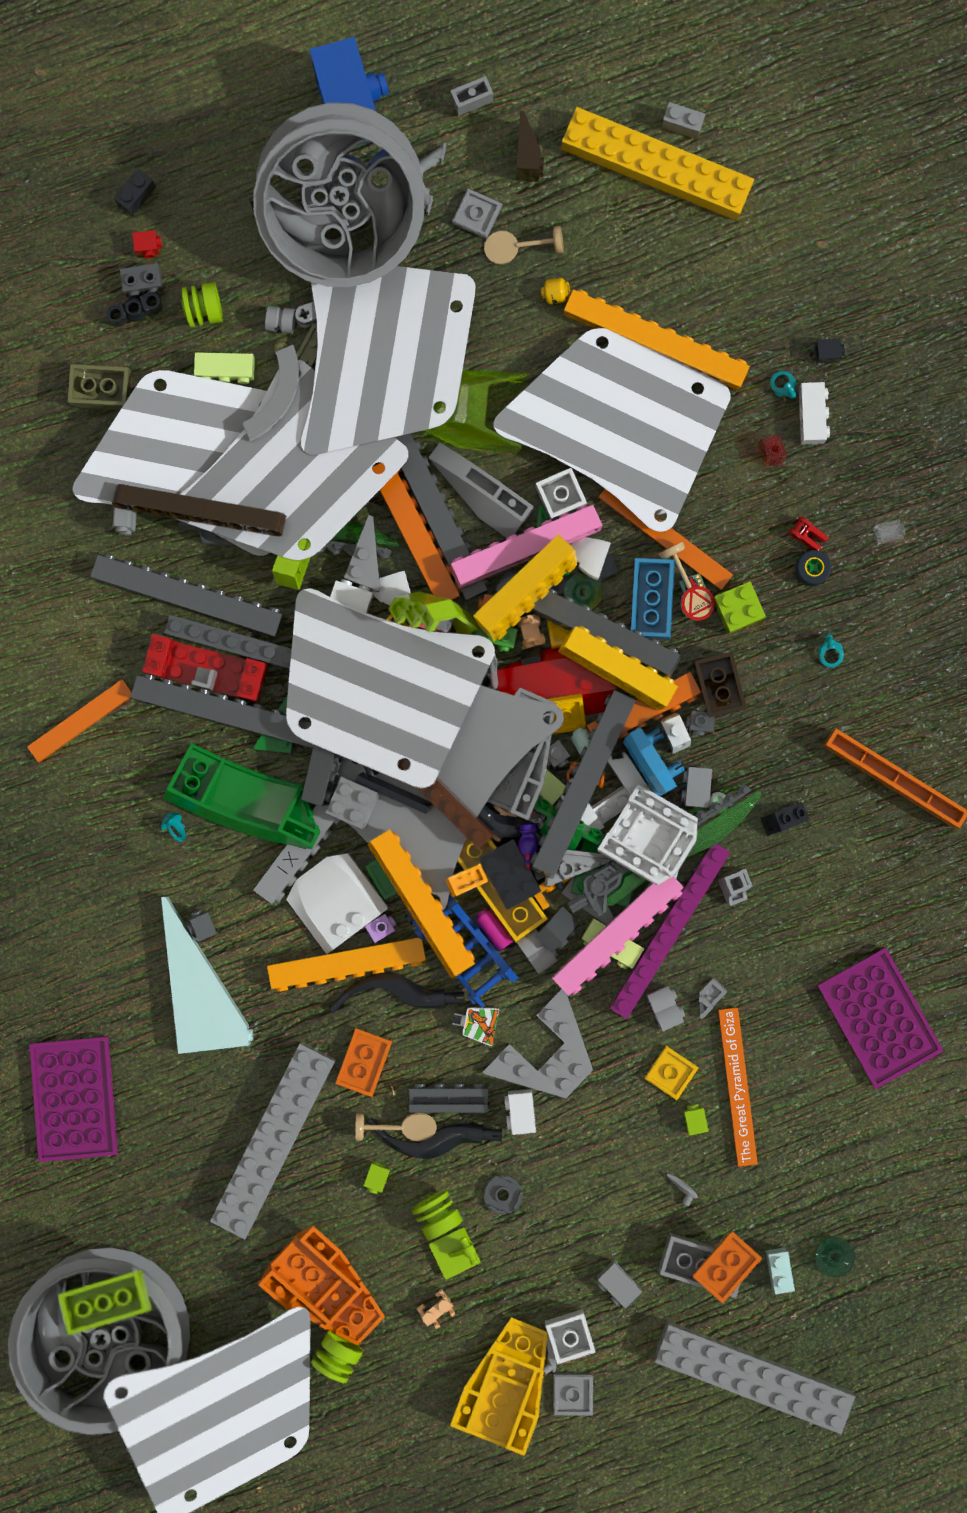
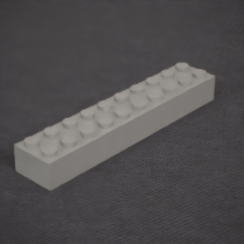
(273, 1140)
(754, 1377)

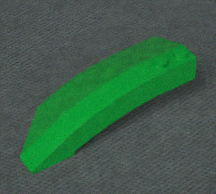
(242, 799)

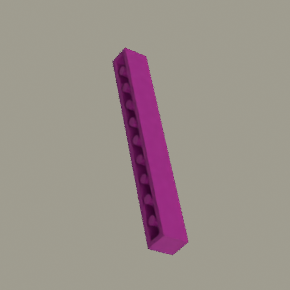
(669, 930)

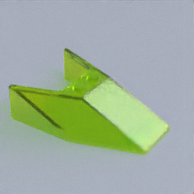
(467, 424)

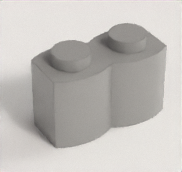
(124, 521)
(536, 952)
(665, 1008)

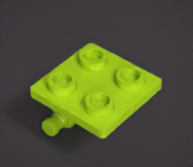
(454, 1253)

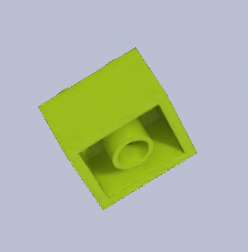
(739, 607)

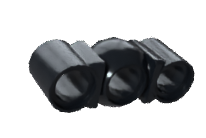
(127, 316)

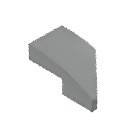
(710, 995)

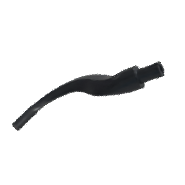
(507, 827)
(402, 988)
(442, 1141)

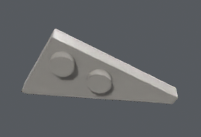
(364, 565)

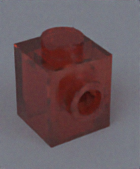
(773, 450)

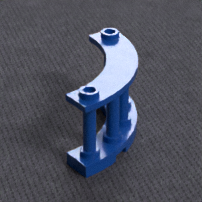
(476, 939)

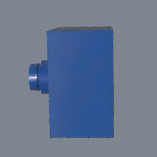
(342, 75)

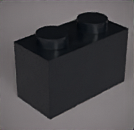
(135, 192)

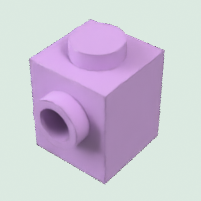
(381, 927)

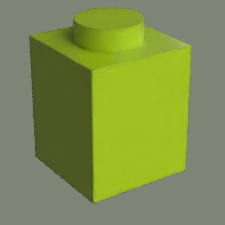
(695, 1119)
(376, 1177)

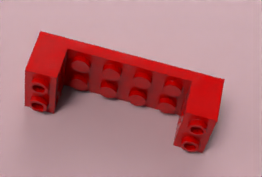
(180, 662)

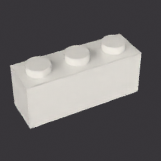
(813, 413)

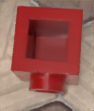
(147, 244)

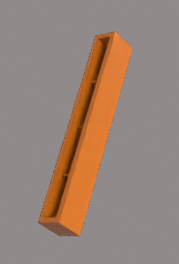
(416, 536)
(895, 778)

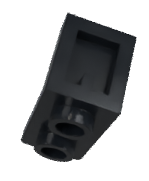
(785, 819)

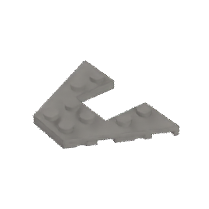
(563, 1069)

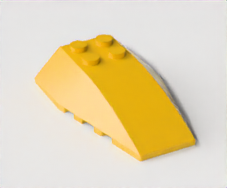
(505, 1389)

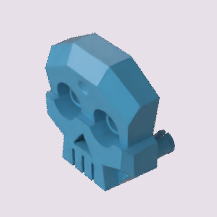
(649, 762)

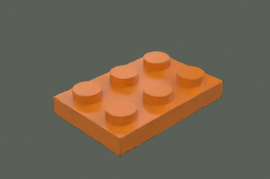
(363, 1062)
(727, 1266)

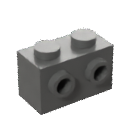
(141, 280)
(557, 929)

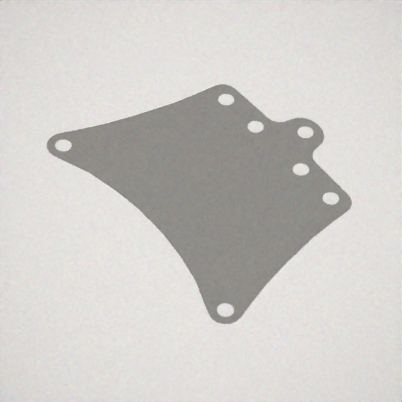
(487, 746)

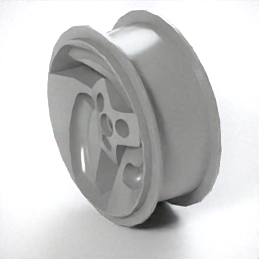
(298, 232)
(40, 1332)

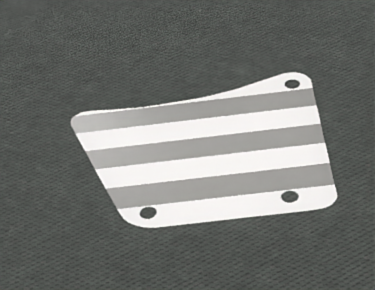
(386, 357)
(621, 421)
(168, 437)
(311, 490)
(380, 687)
(218, 1415)

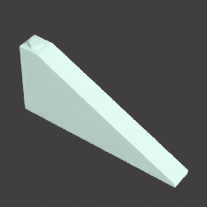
(201, 1004)

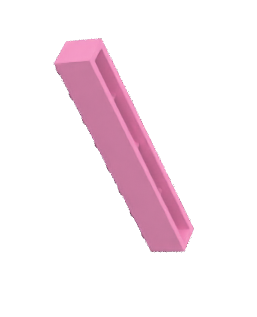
(524, 547)
(615, 934)

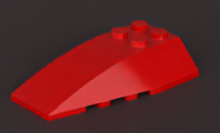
(555, 678)

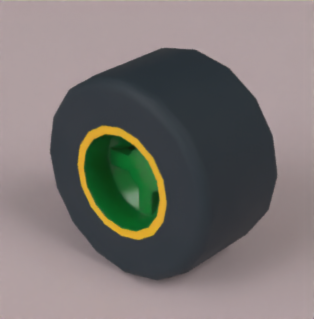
(819, 568)

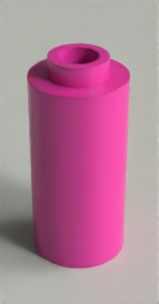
(494, 929)

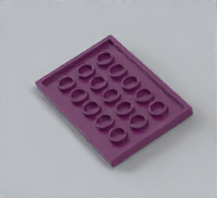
(880, 1018)
(73, 1099)

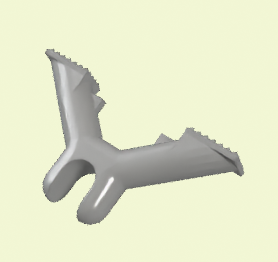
(426, 163)

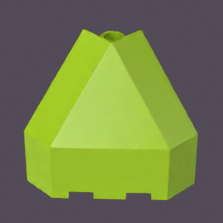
(431, 610)

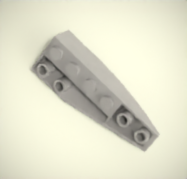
(482, 493)

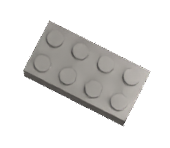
(683, 1257)

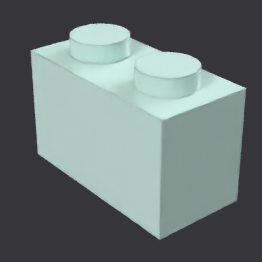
(780, 1270)

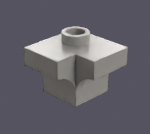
(735, 887)

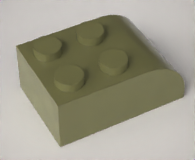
(99, 386)

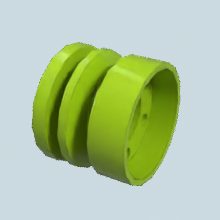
(202, 304)
(437, 1216)
(335, 1360)

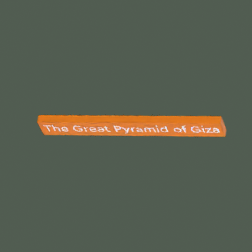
(737, 1087)

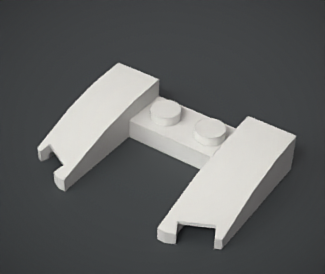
(617, 800)

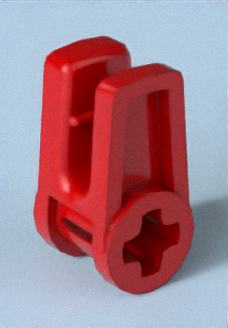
(807, 527)

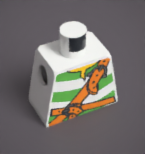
(478, 1023)

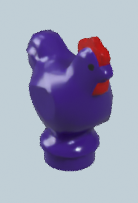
(528, 842)

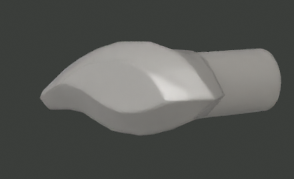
(690, 1193)
(551, 1360)

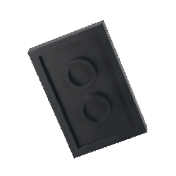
(509, 874)

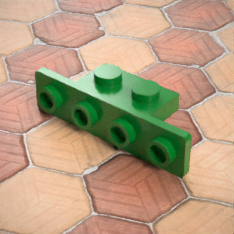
(583, 830)

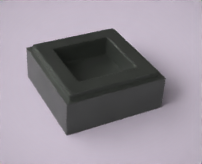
(531, 655)

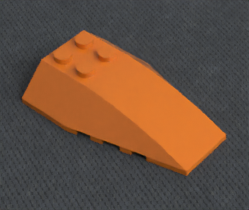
(320, 1278)

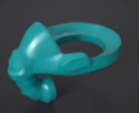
(789, 387)
(830, 643)
(174, 819)

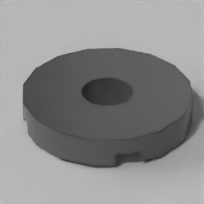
(502, 1182)

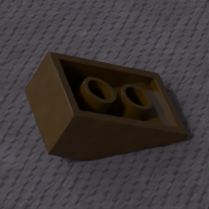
(529, 162)
(719, 684)

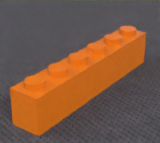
(641, 712)

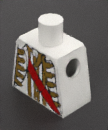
(675, 732)

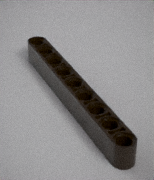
(199, 510)

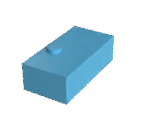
(653, 597)

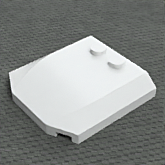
(651, 836)
(335, 900)

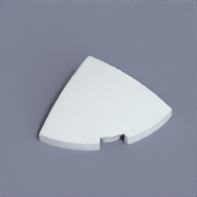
(591, 555)
(392, 586)

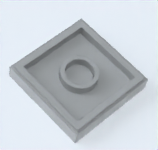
(477, 213)
(573, 1394)

